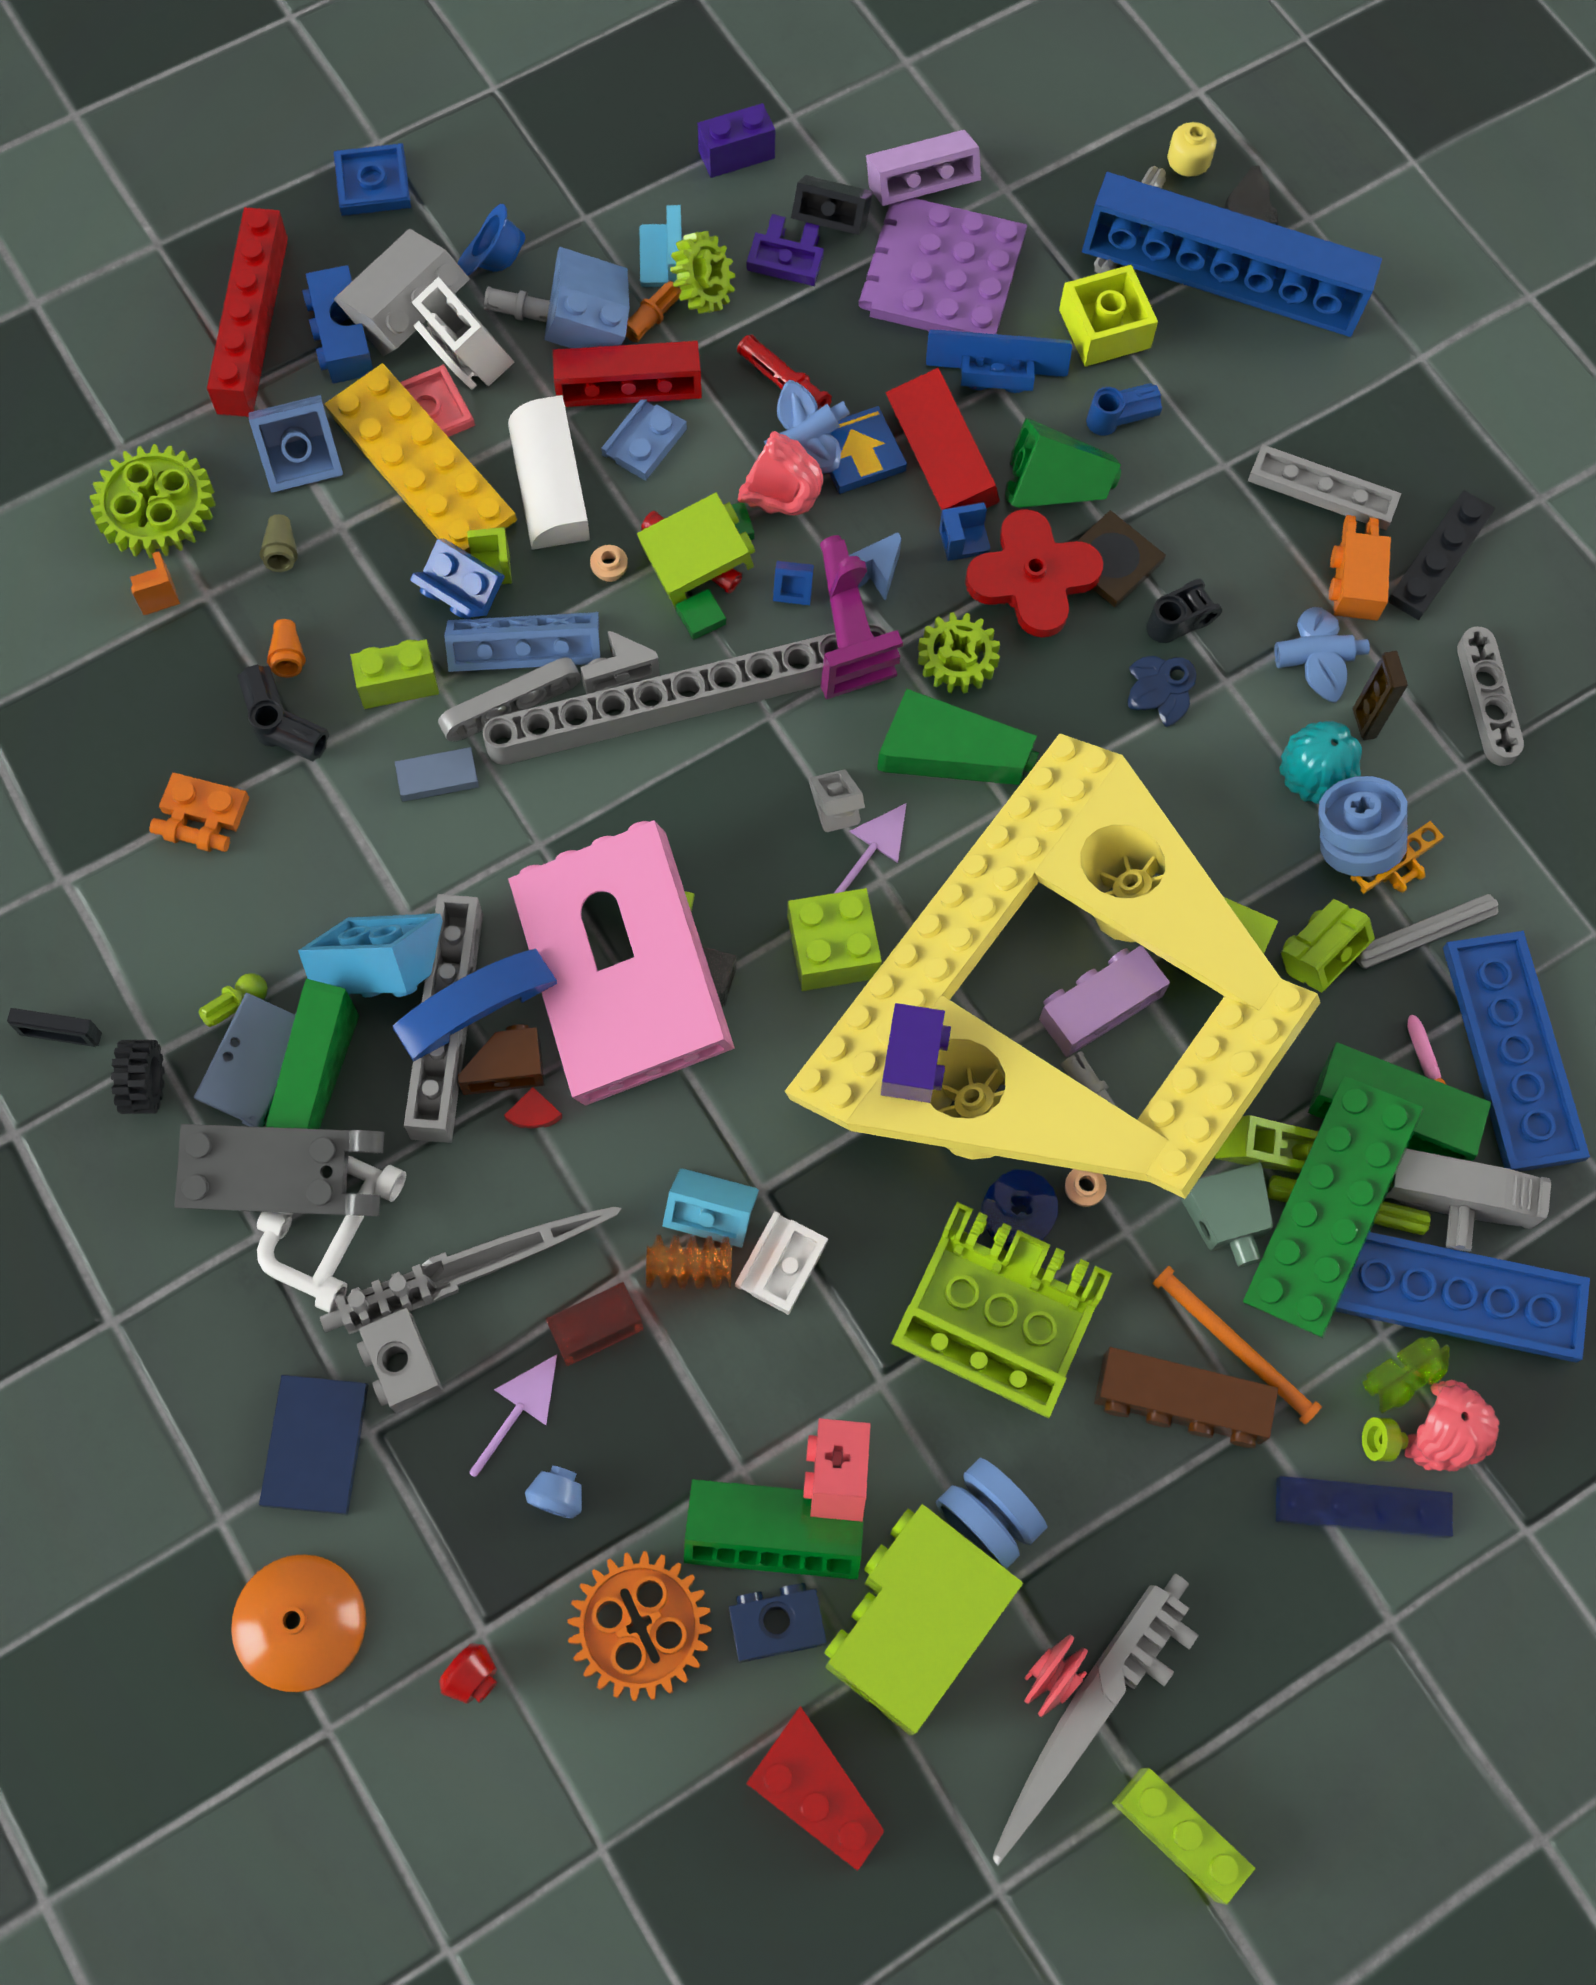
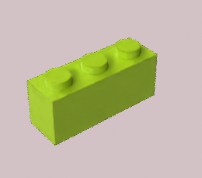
(1183, 1836)

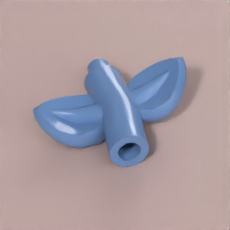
(811, 425)
(1321, 652)

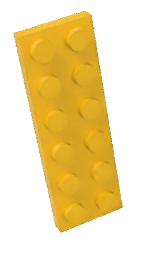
(418, 458)

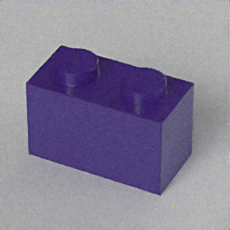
(736, 140)
(913, 1053)

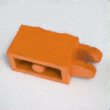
(1361, 571)

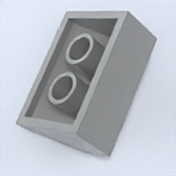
(385, 289)

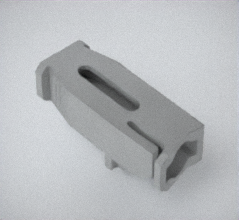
(1469, 1193)

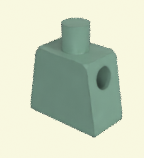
(1232, 1211)

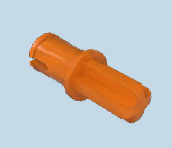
(651, 311)

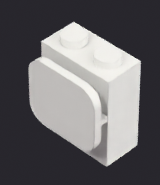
(459, 336)

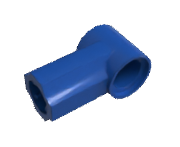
(1120, 407)

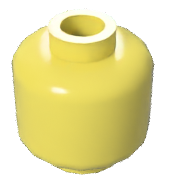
(1191, 149)

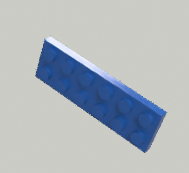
(1515, 1052)
(1469, 1297)

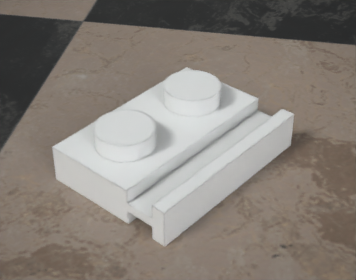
(781, 1262)

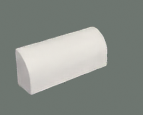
(548, 473)

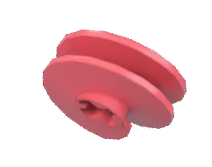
(1056, 1675)

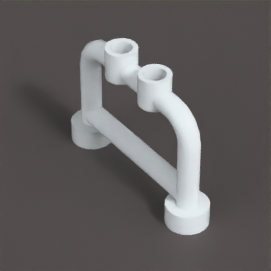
(322, 1285)

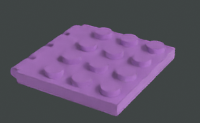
(942, 268)

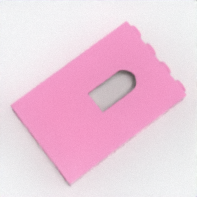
(640, 1014)

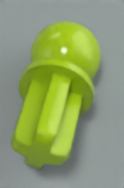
(229, 1001)

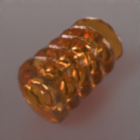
(689, 1262)

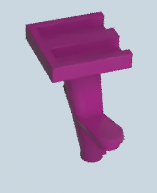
(860, 655)

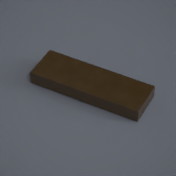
(1380, 695)

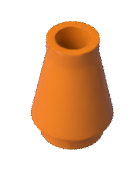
(285, 650)

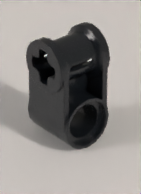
(1187, 609)

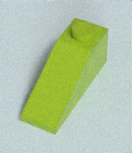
(1269, 1142)

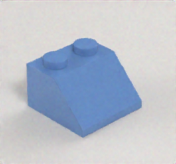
(295, 443)

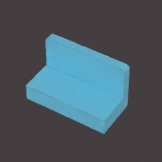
(656, 247)
(709, 1207)

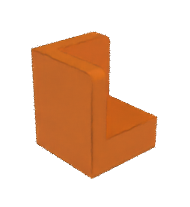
(154, 588)

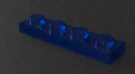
(1364, 1507)

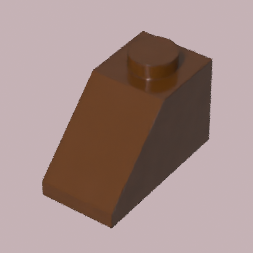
(505, 1062)

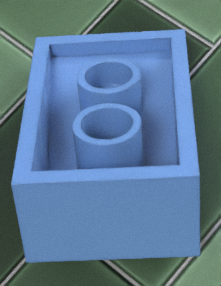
(587, 302)

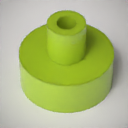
(1383, 1439)

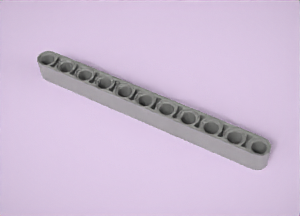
(665, 690)

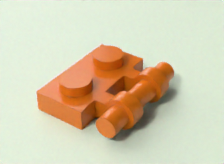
(201, 802)

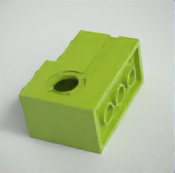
(925, 1623)

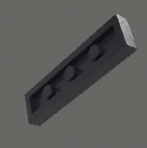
(1441, 555)

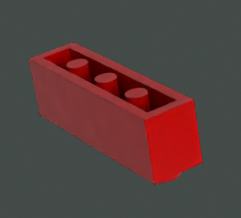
(627, 373)

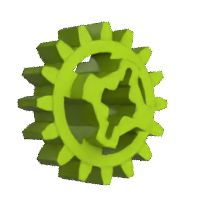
(702, 272)
(958, 652)

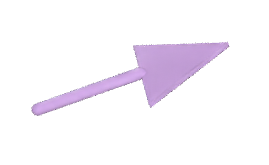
(882, 835)
(529, 1393)

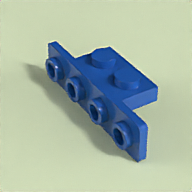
(998, 359)

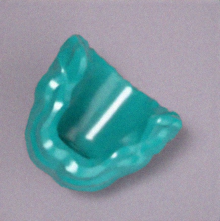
(1315, 764)

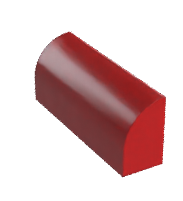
(942, 442)

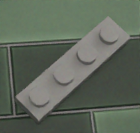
(1323, 486)

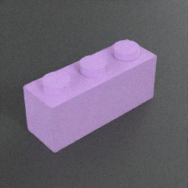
(923, 167)
(1103, 999)

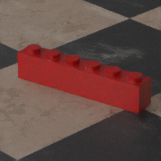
(247, 312)

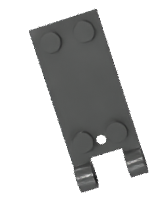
(271, 1169)

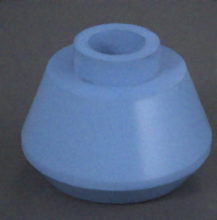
(556, 1492)

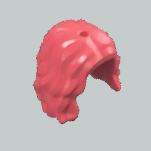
(782, 478)
(1446, 1438)

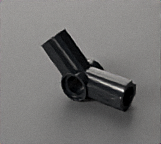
(288, 730)

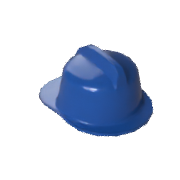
(494, 245)

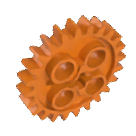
(603, 1644)

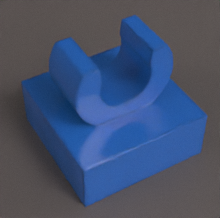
(793, 583)

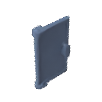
(246, 1075)

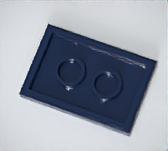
(314, 1445)

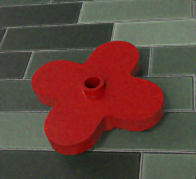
(1034, 573)

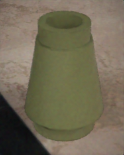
(278, 545)

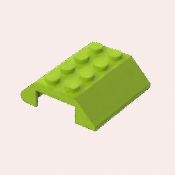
(1000, 1312)

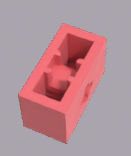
(840, 1469)

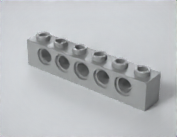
(435, 1076)

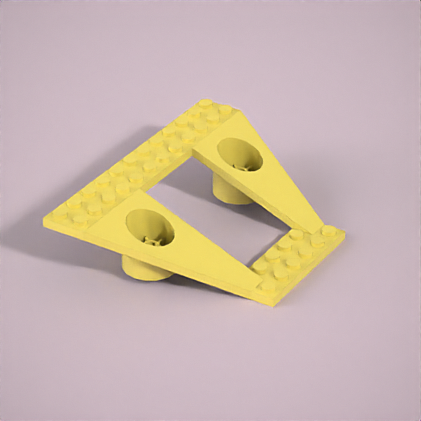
(1079, 830)

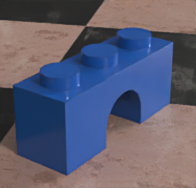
(343, 347)

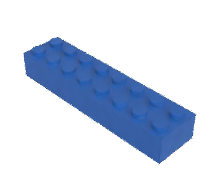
(1231, 254)

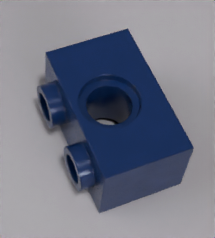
(756, 1642)

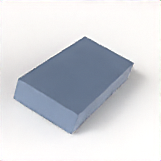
(436, 774)

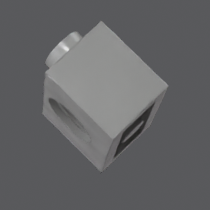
(417, 1379)

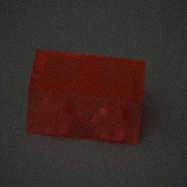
(595, 1323)

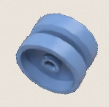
(1363, 826)
(992, 1512)

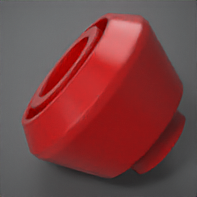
(469, 1675)

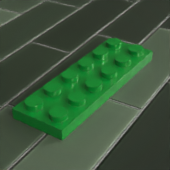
(1333, 1206)

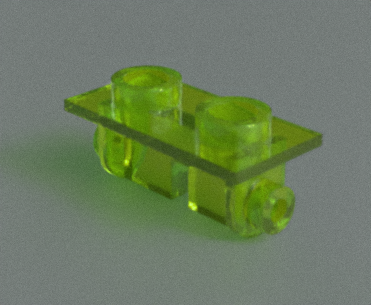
(1423, 1365)

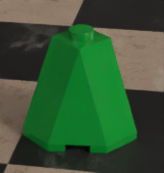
(1058, 469)

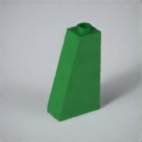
(954, 744)
(313, 1056)

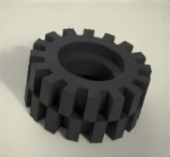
(137, 1076)

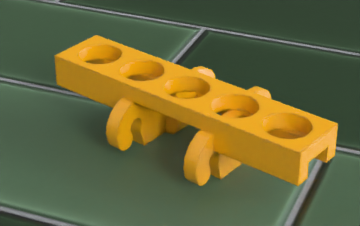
(1416, 870)

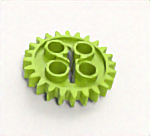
(152, 501)

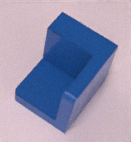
(964, 531)

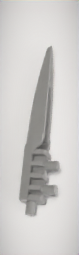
(443, 1275)
(1121, 1664)

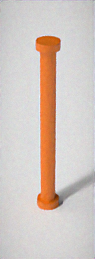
(1237, 1345)

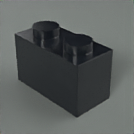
(831, 204)

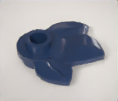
(1159, 690)

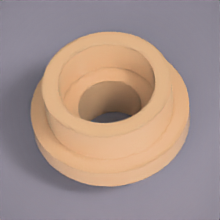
(612, 571)
(1082, 1197)

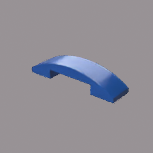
(471, 999)

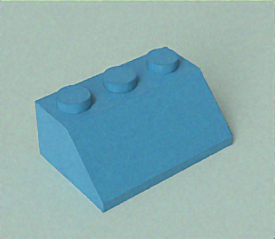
(375, 954)

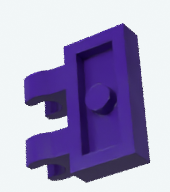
(785, 258)

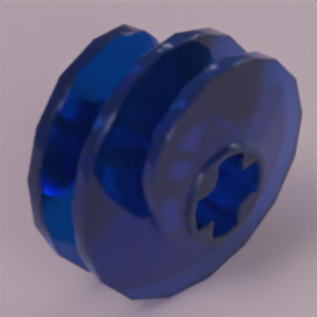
(1015, 1189)

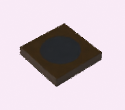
(1125, 556)

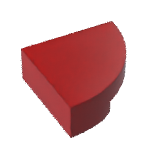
(533, 1112)

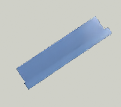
(521, 641)

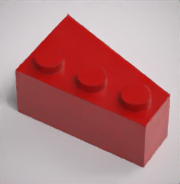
(815, 1792)

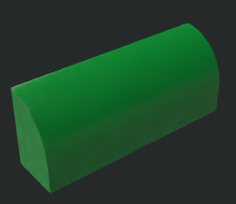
(1450, 1119)
(767, 1532)

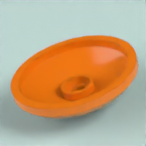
(328, 1629)

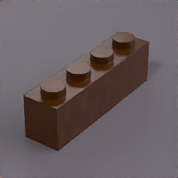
(1186, 1396)

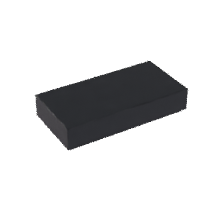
(54, 1027)

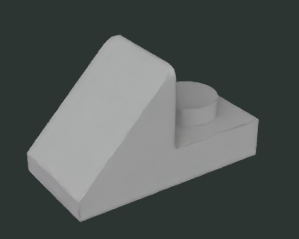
(628, 665)
(837, 800)

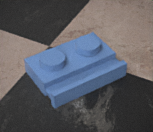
(644, 438)

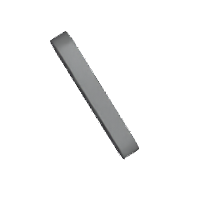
(1495, 695)
(510, 697)

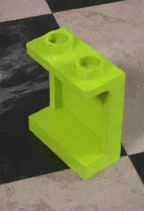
(696, 546)

